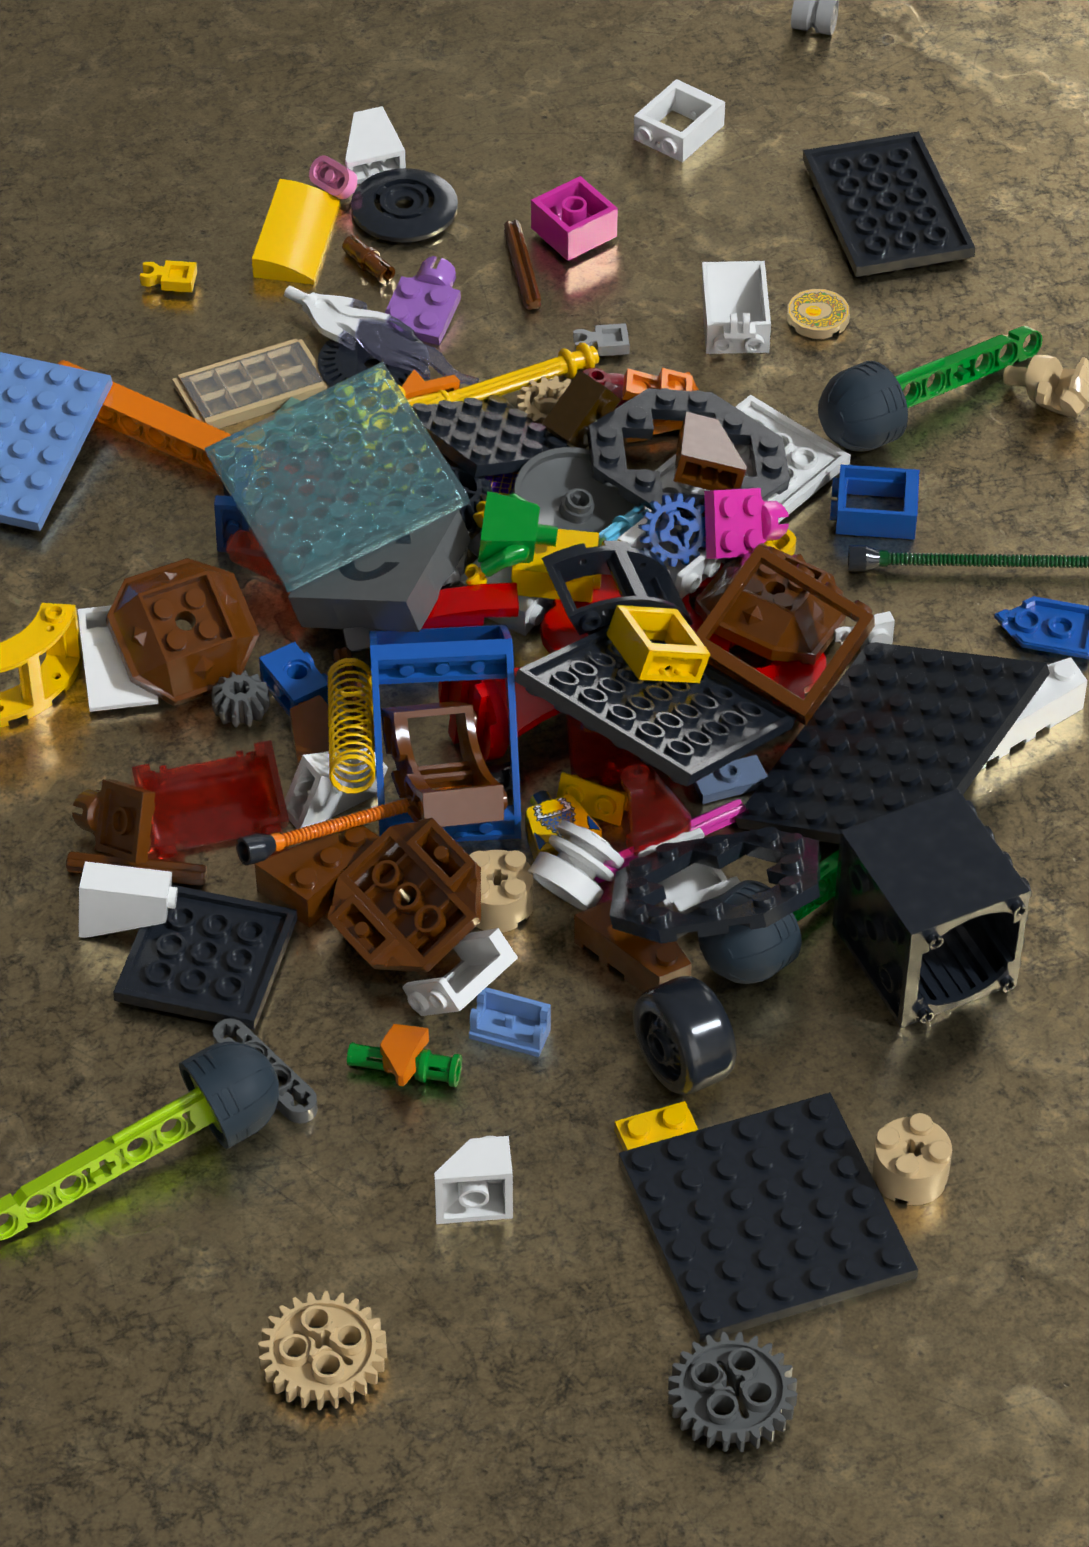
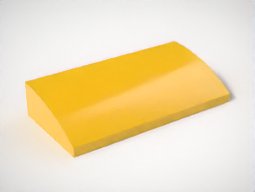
(295, 233)

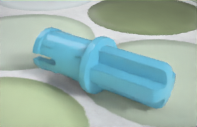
(621, 524)

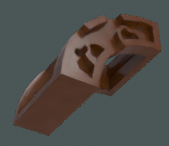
(449, 807)

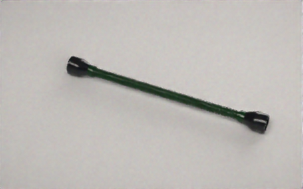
(867, 558)

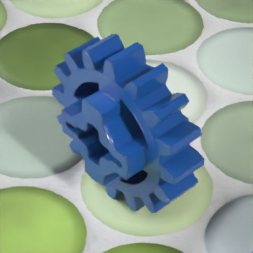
(672, 516)

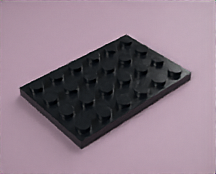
(888, 204)

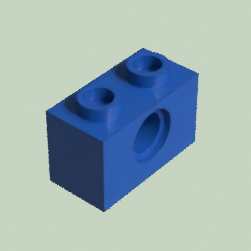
(292, 676)

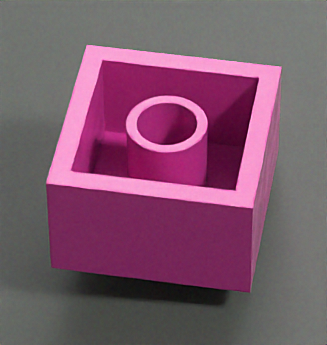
(574, 218)

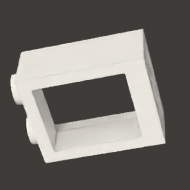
(688, 101)

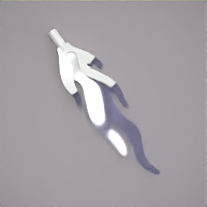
(341, 316)

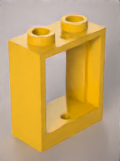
(684, 652)

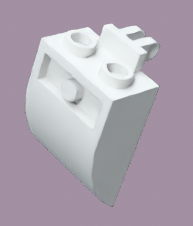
(735, 307)

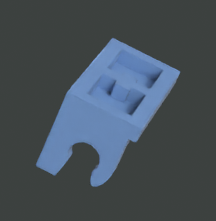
(510, 1021)

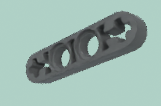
(301, 1090)

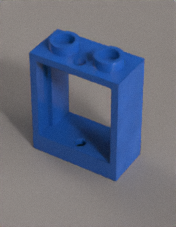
(876, 482)

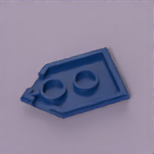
(1049, 626)

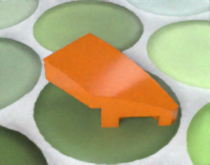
(401, 1048)

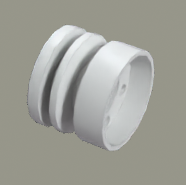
(577, 864)

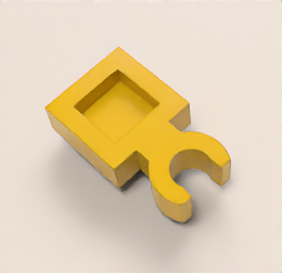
(173, 276)

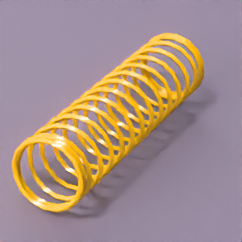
(335, 760)

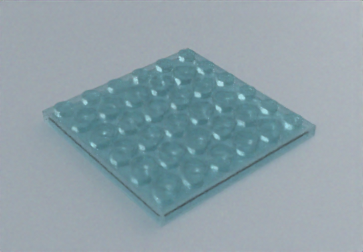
(336, 476)

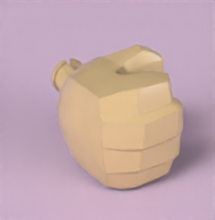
(1051, 385)

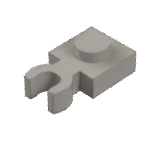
(607, 339)

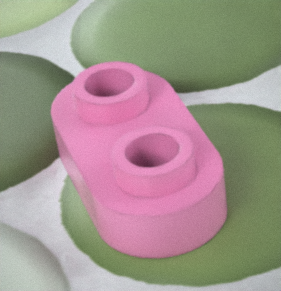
(333, 177)

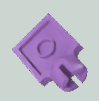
(427, 300)

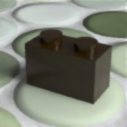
(579, 407)

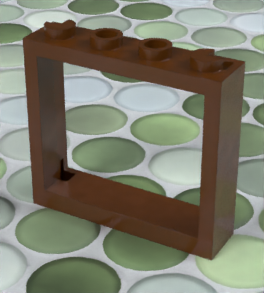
(756, 680)

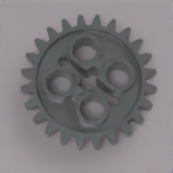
(764, 1380)

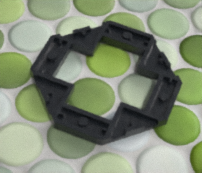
(635, 420)
(638, 889)

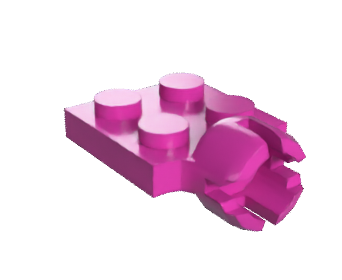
(740, 521)

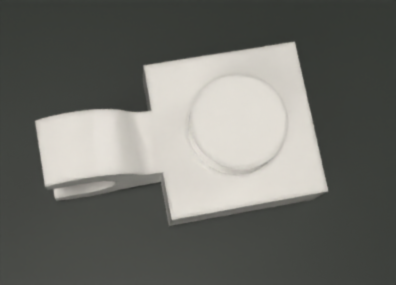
(881, 632)

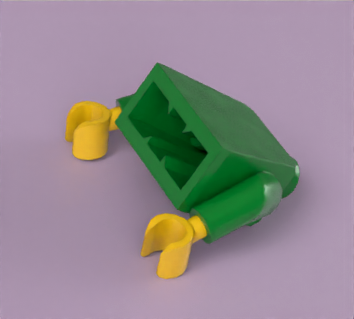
(507, 535)

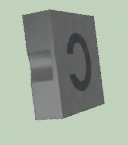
(389, 586)

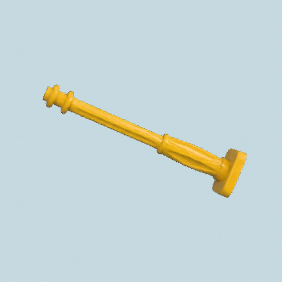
(565, 364)

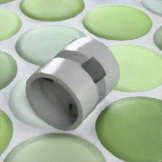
(816, 14)

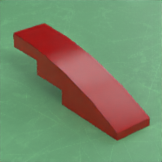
(472, 603)

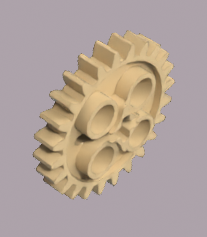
(322, 1350)

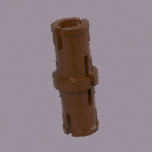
(368, 259)

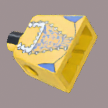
(546, 815)

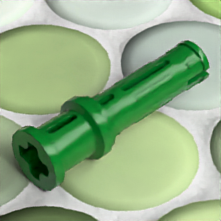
(428, 1065)

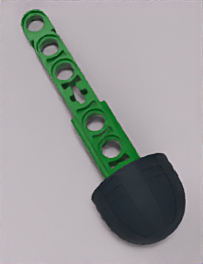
(867, 402)
(760, 953)

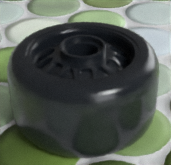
(684, 1035)

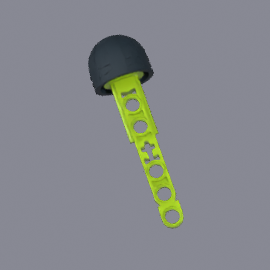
(228, 1090)

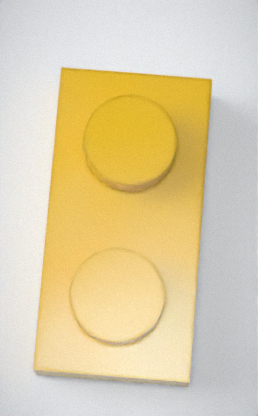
(654, 1126)

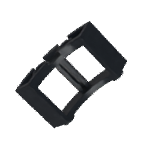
(637, 573)

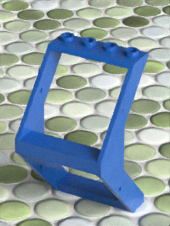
(441, 657)

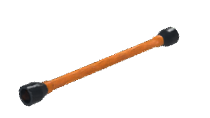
(259, 847)

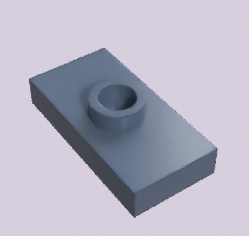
(731, 780)

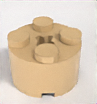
(504, 889)
(912, 1159)

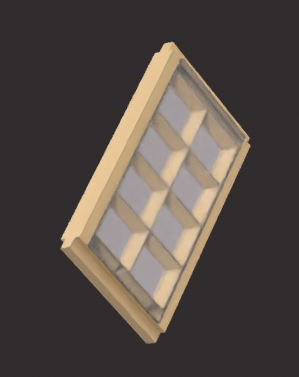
(250, 384)

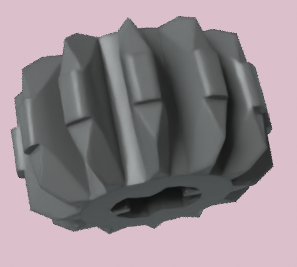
(240, 699)

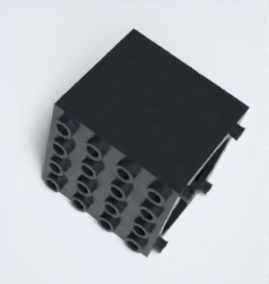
(930, 907)

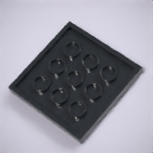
(485, 434)
(208, 958)

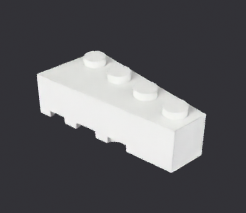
(1055, 701)

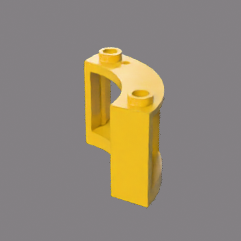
(53, 632)

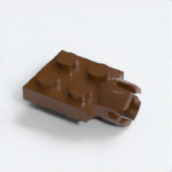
(118, 818)

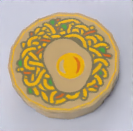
(818, 313)

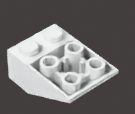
(104, 671)

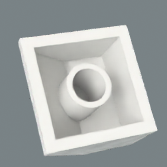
(476, 1182)

